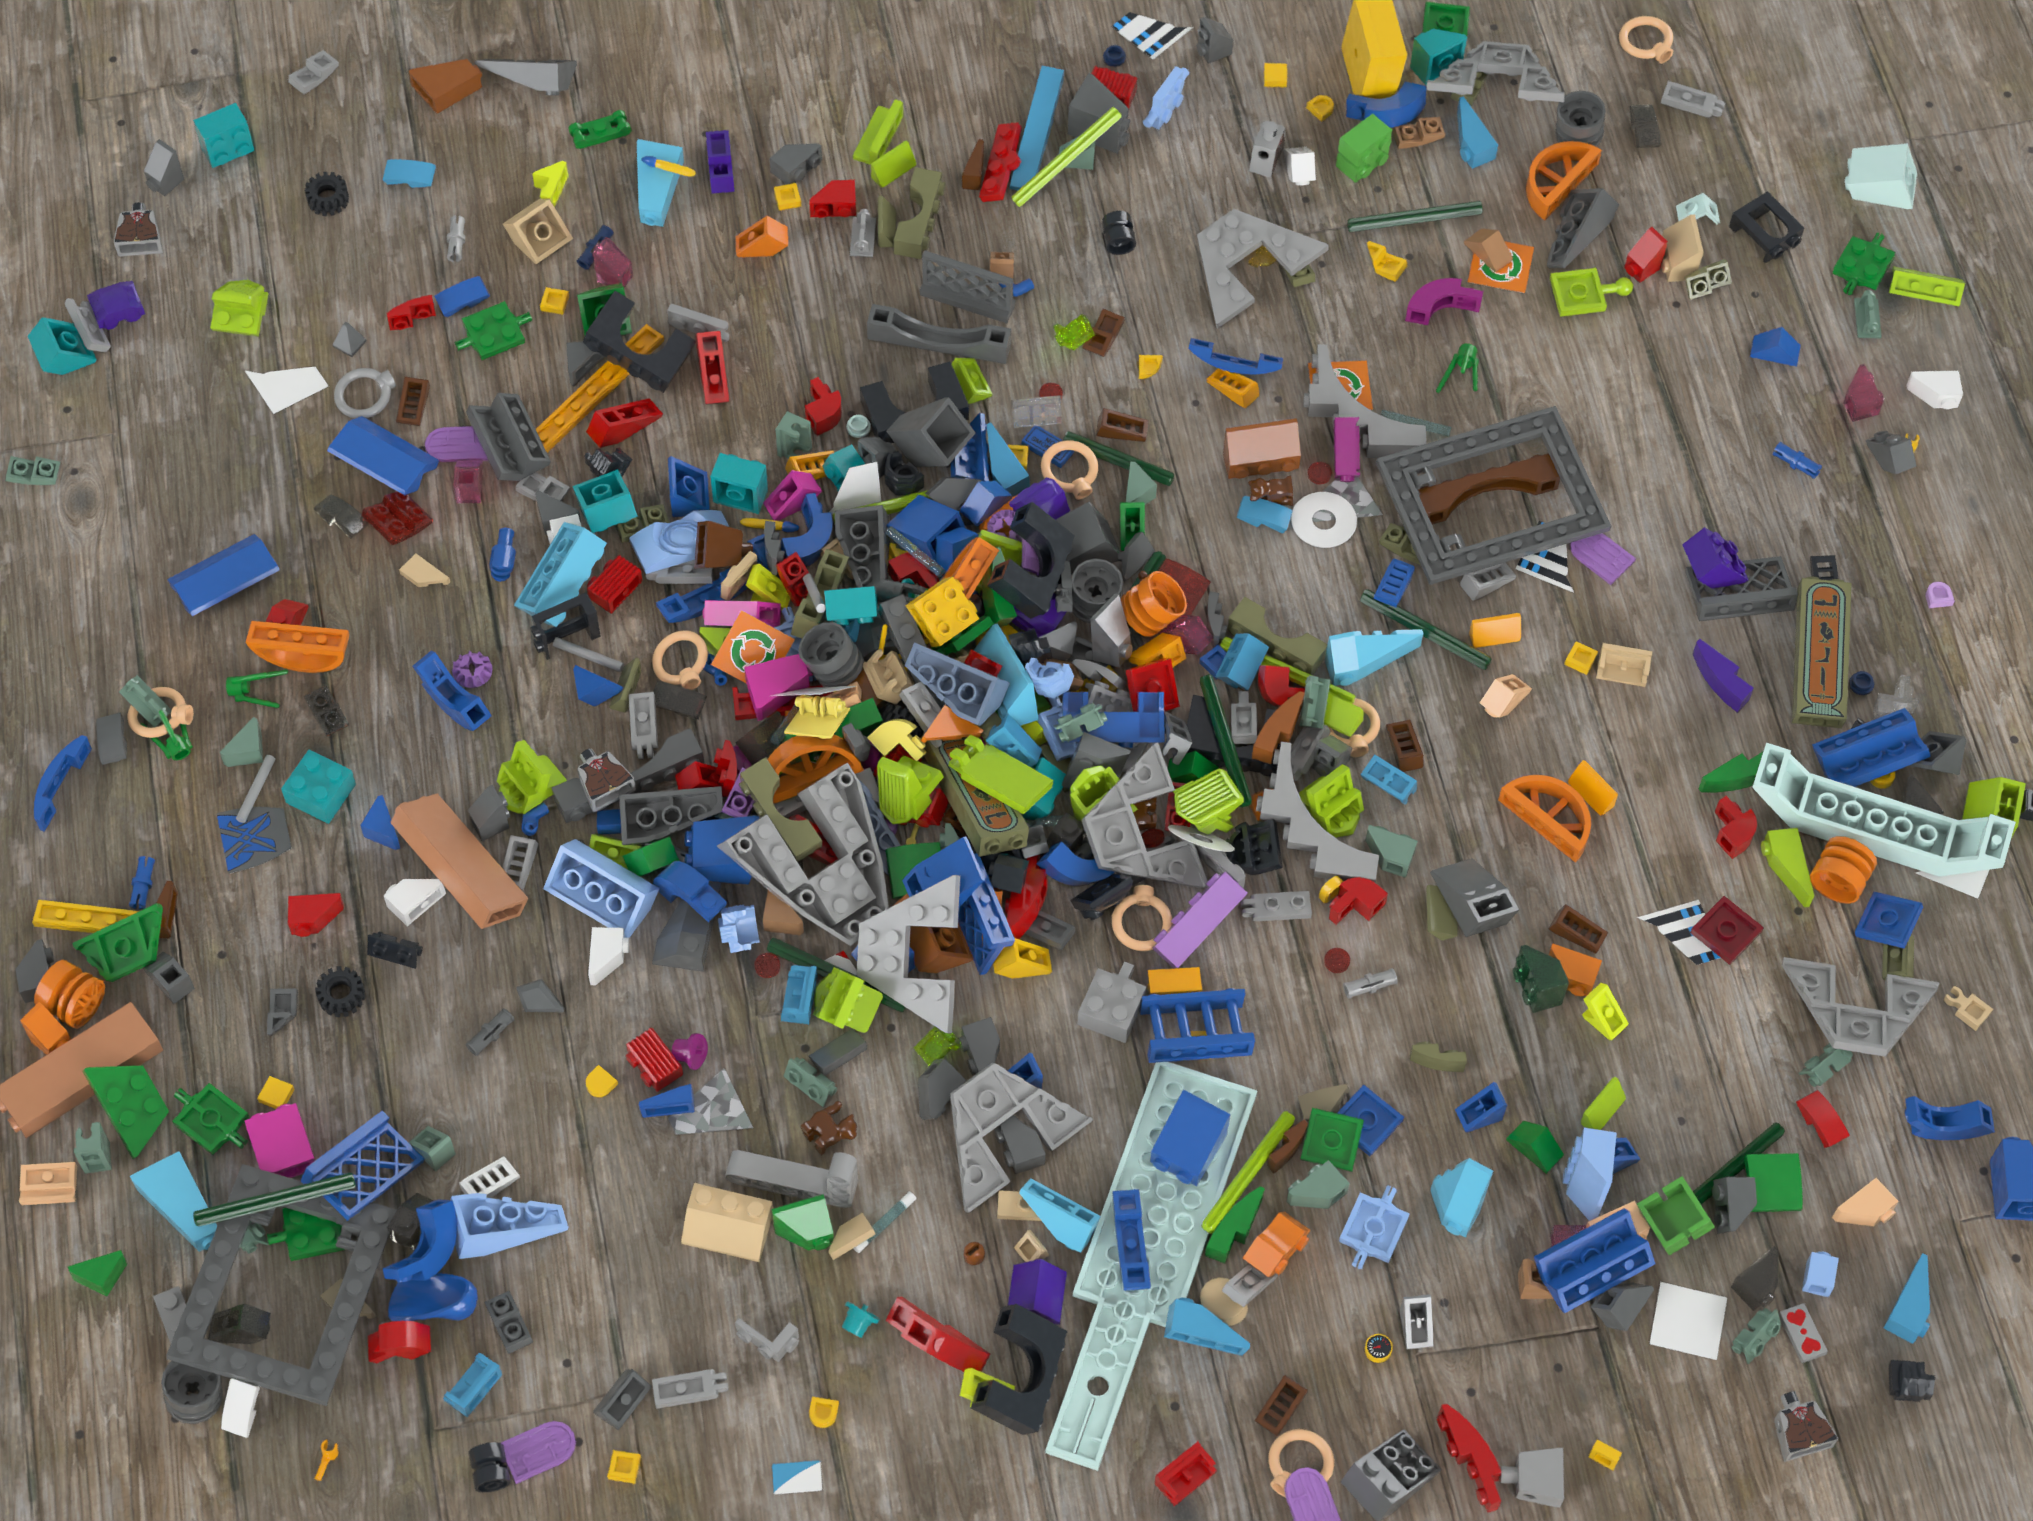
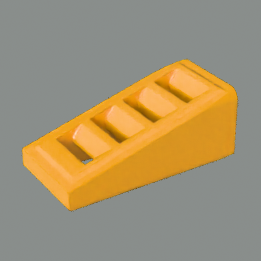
(1244, 395)
(799, 463)

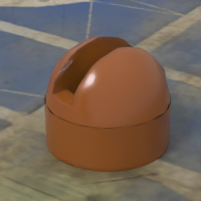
(976, 1257)

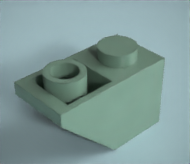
(1393, 849)
(1320, 1189)

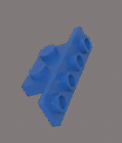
(972, 459)

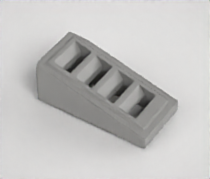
(1477, 589)
(529, 856)

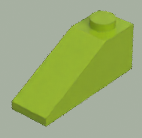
(1788, 861)

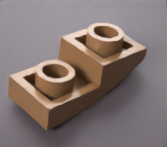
(1418, 134)

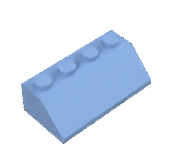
(600, 887)
(1590, 1170)

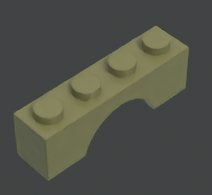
(912, 235)
(828, 577)
(1301, 652)
(761, 783)

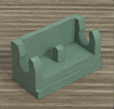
(793, 434)
(94, 1152)

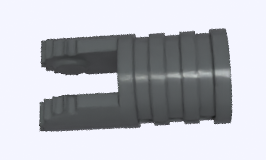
(889, 589)

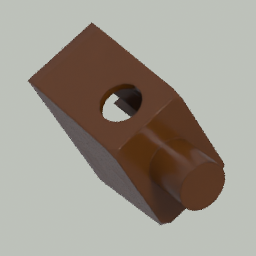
(719, 546)

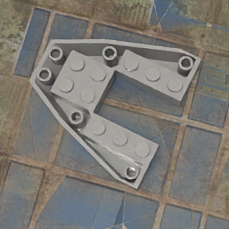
(844, 890)

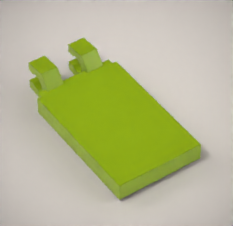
(999, 774)

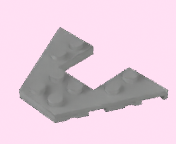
(1503, 59)
(1235, 238)
(1116, 835)
(885, 952)
(1853, 1026)
(985, 1104)

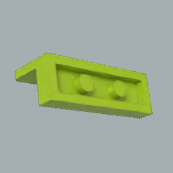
(879, 133)
(1926, 286)

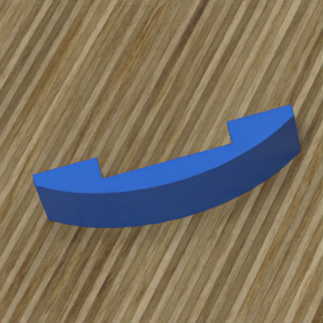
(1265, 364)
(692, 604)
(72, 755)
(1130, 1240)

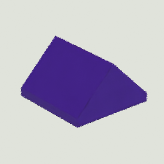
(1038, 1288)

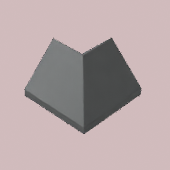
(1945, 752)

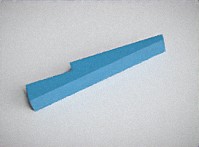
(1038, 125)

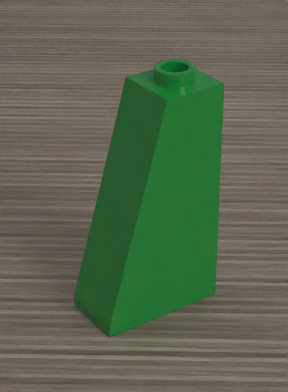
(862, 716)

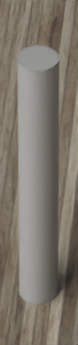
(814, 593)
(588, 654)
(255, 789)

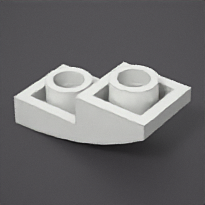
(239, 1407)

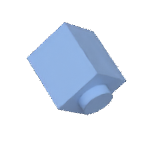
(1820, 1273)

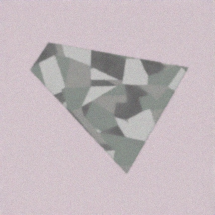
(1355, 494)
(715, 1109)

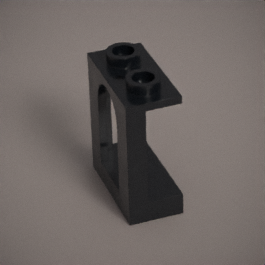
(1774, 247)
(587, 619)

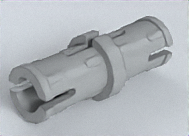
(456, 238)
(1370, 983)

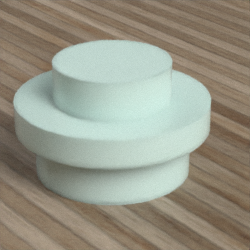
(858, 426)

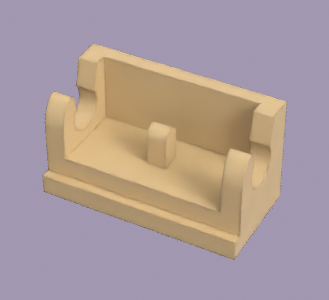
(1624, 664)
(887, 676)

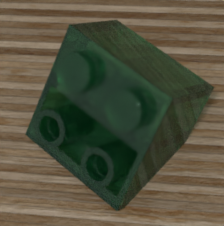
(1540, 978)

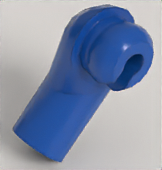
(719, 675)
(531, 818)

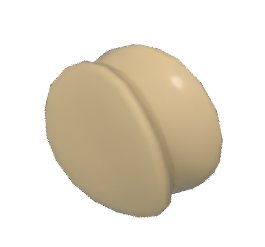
(1220, 1303)

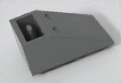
(1475, 896)
(1390, 1475)

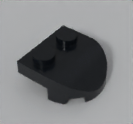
(1256, 847)

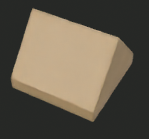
(1031, 1248)

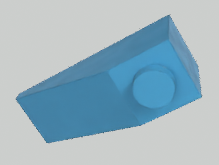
(1475, 140)
(1005, 465)
(1912, 1306)
(1200, 1327)

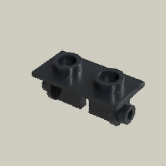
(388, 949)

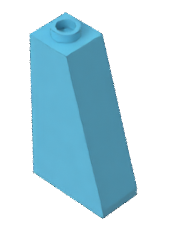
(655, 184)
(175, 1196)

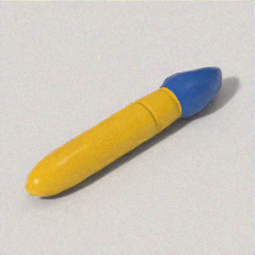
(668, 166)
(786, 526)

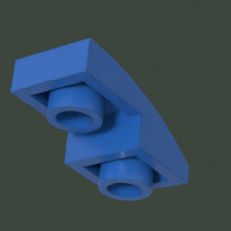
(460, 295)

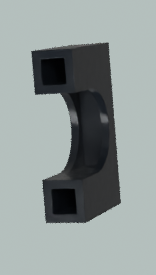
(656, 368)
(883, 413)
(1052, 546)
(1206, 743)
(1043, 1345)

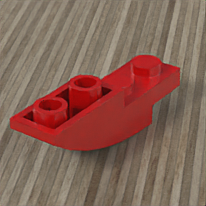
(1024, 907)
(935, 1338)
(1470, 1447)

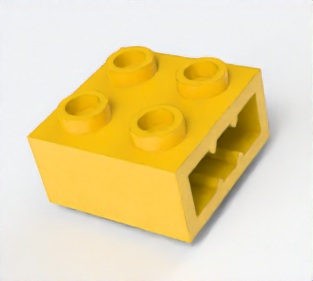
(943, 611)

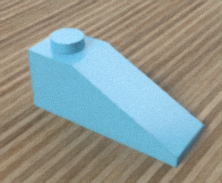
(1063, 1217)

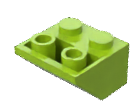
(1995, 797)

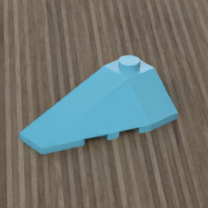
(1356, 655)
(1461, 1195)

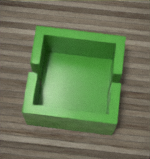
(1364, 148)
(1677, 1216)

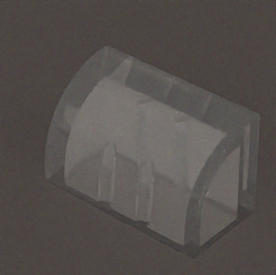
(1036, 411)

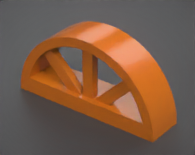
(1564, 151)
(972, 564)
(298, 646)
(800, 779)
(1544, 823)

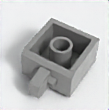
(1112, 1003)

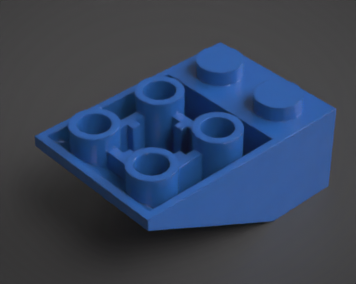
(950, 861)

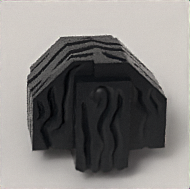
(604, 462)
(901, 477)
(1029, 646)
(1910, 1381)

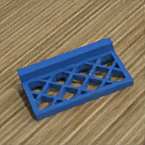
(988, 920)
(352, 1146)

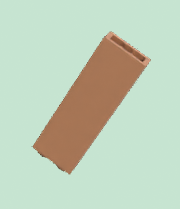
(459, 860)
(57, 1080)

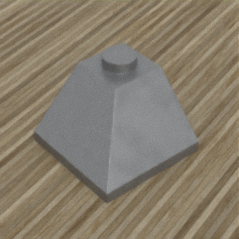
(1111, 634)

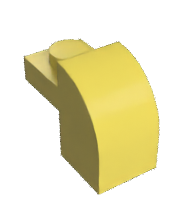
(897, 732)

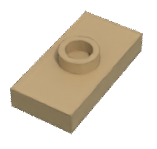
(737, 576)
(1014, 1207)

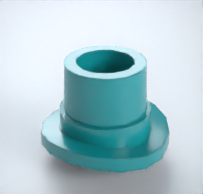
(858, 1319)

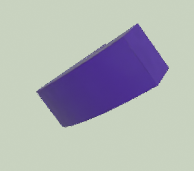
(720, 161)
(1722, 676)

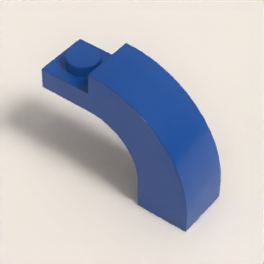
(1393, 110)
(819, 530)
(454, 700)
(1070, 869)
(691, 886)
(1948, 1122)
(435, 1246)

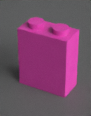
(280, 1141)

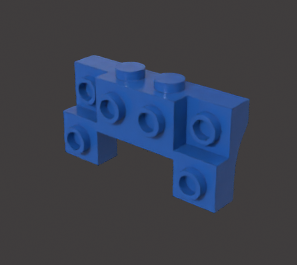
(1124, 727)

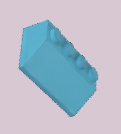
(561, 571)
(1020, 695)

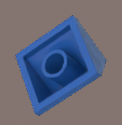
(687, 488)

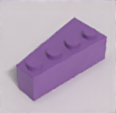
(1199, 920)

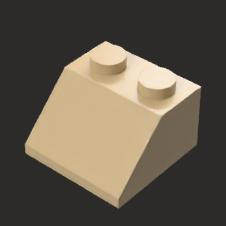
(538, 230)
(1682, 250)

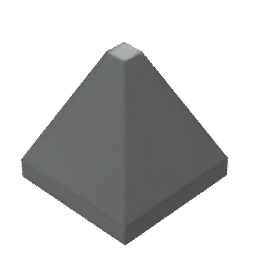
(349, 340)

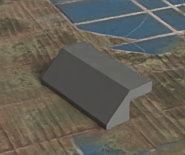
(508, 437)

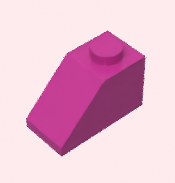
(790, 494)

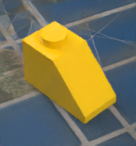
(1023, 960)

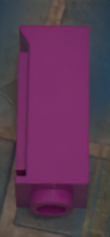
(1346, 449)

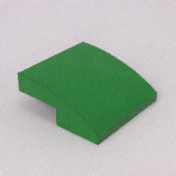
(903, 859)
(1776, 1181)

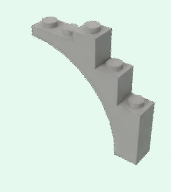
(1329, 399)
(1305, 833)

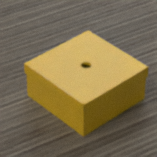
(1374, 49)

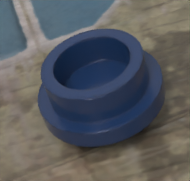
(1114, 56)
(1861, 683)

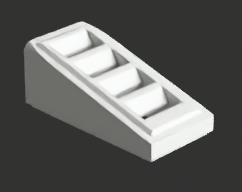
(476, 1178)

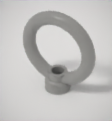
(384, 381)

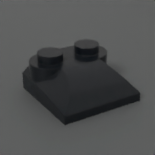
(1102, 896)

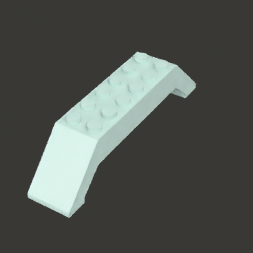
(1880, 823)

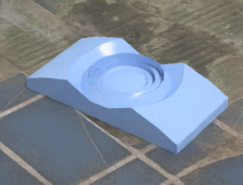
(671, 543)

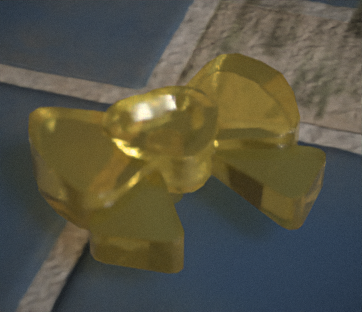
(1262, 258)

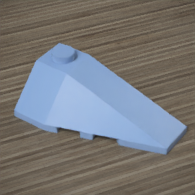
(498, 1224)

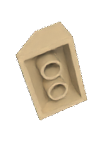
(727, 1222)

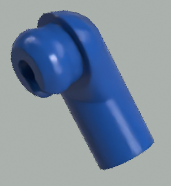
(1021, 288)

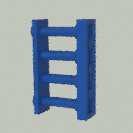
(1199, 1046)

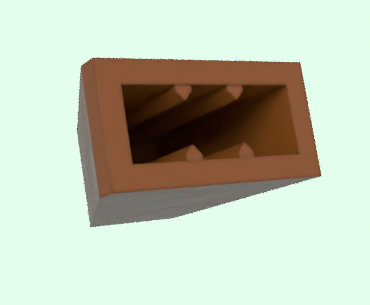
(446, 82)

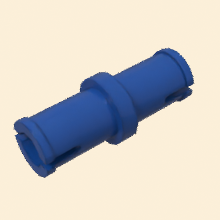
(1797, 460)
(141, 883)

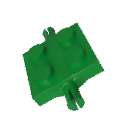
(1863, 263)
(493, 330)
(965, 636)
(210, 1118)
(307, 1235)

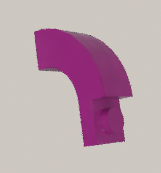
(1439, 295)

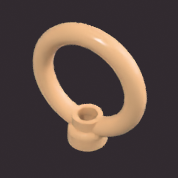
(1661, 51)
(1082, 486)
(688, 677)
(179, 715)
(1358, 742)
(1142, 896)
(1281, 1476)

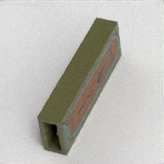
(1821, 652)
(987, 821)

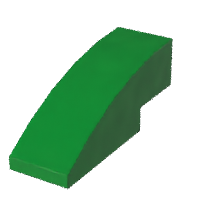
(995, 605)
(1732, 775)
(1234, 1226)

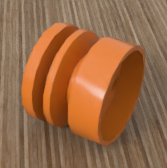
(1153, 603)
(1843, 869)
(70, 993)

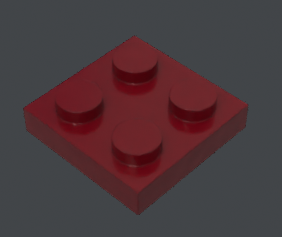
(1726, 930)

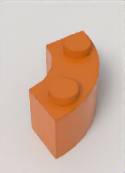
(1277, 1244)

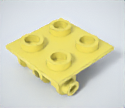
(817, 716)

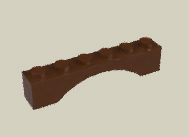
(1529, 476)

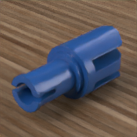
(503, 555)

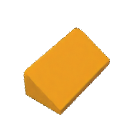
(1495, 630)
(1593, 788)

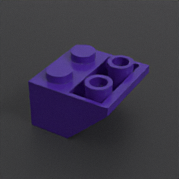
(1714, 560)

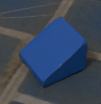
(609, 822)

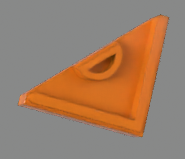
(950, 727)

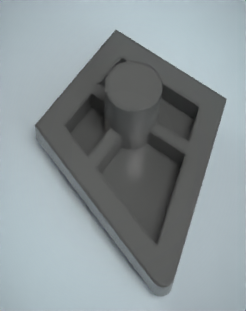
(538, 998)

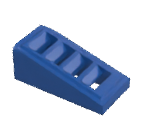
(1394, 581)
(669, 1103)

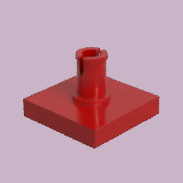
(1153, 677)

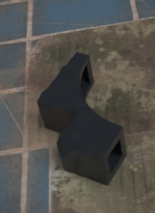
(1005, 870)

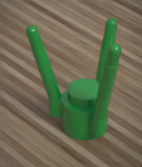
(1465, 358)
(239, 685)
(176, 746)

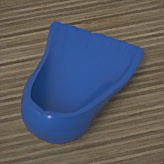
(437, 1297)

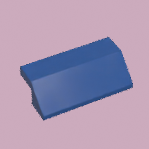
(382, 455)
(223, 574)
(1871, 749)
(1594, 1260)

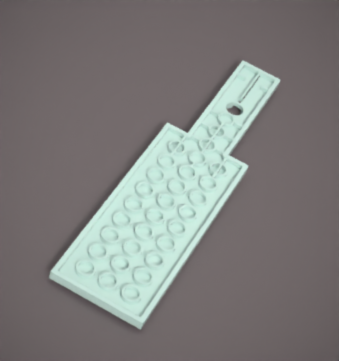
(1173, 1250)

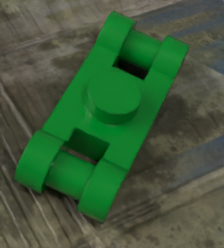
(600, 130)

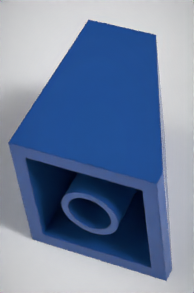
(925, 520)
(707, 857)
(1190, 1138)
(2013, 1179)

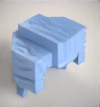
(1050, 679)
(738, 927)

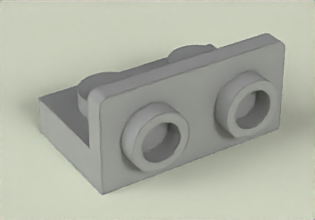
(1109, 700)

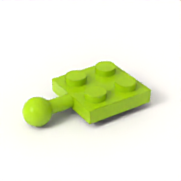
(1582, 292)

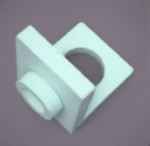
(1699, 206)

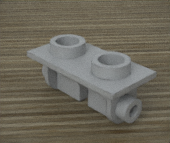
(863, 234)

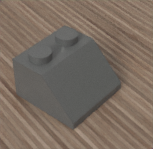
(1095, 752)

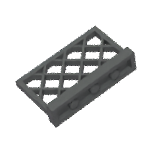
(969, 297)
(1746, 602)

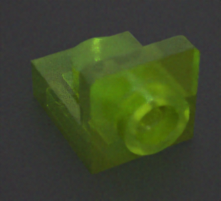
(1074, 333)
(935, 1045)

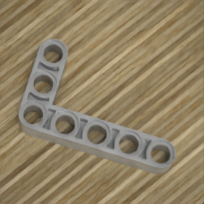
(796, 1179)

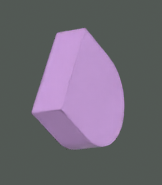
(1939, 595)

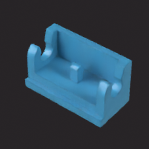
(1242, 661)
(1014, 741)
(1389, 779)
(799, 994)
(473, 1385)

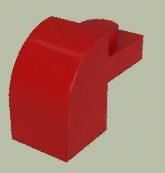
(825, 410)
(907, 566)
(1274, 683)
(1739, 827)
(1360, 895)
(399, 1339)

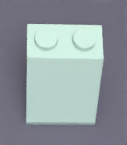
(1882, 175)

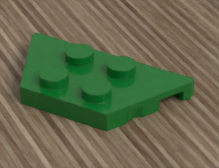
(124, 945)
(129, 1103)

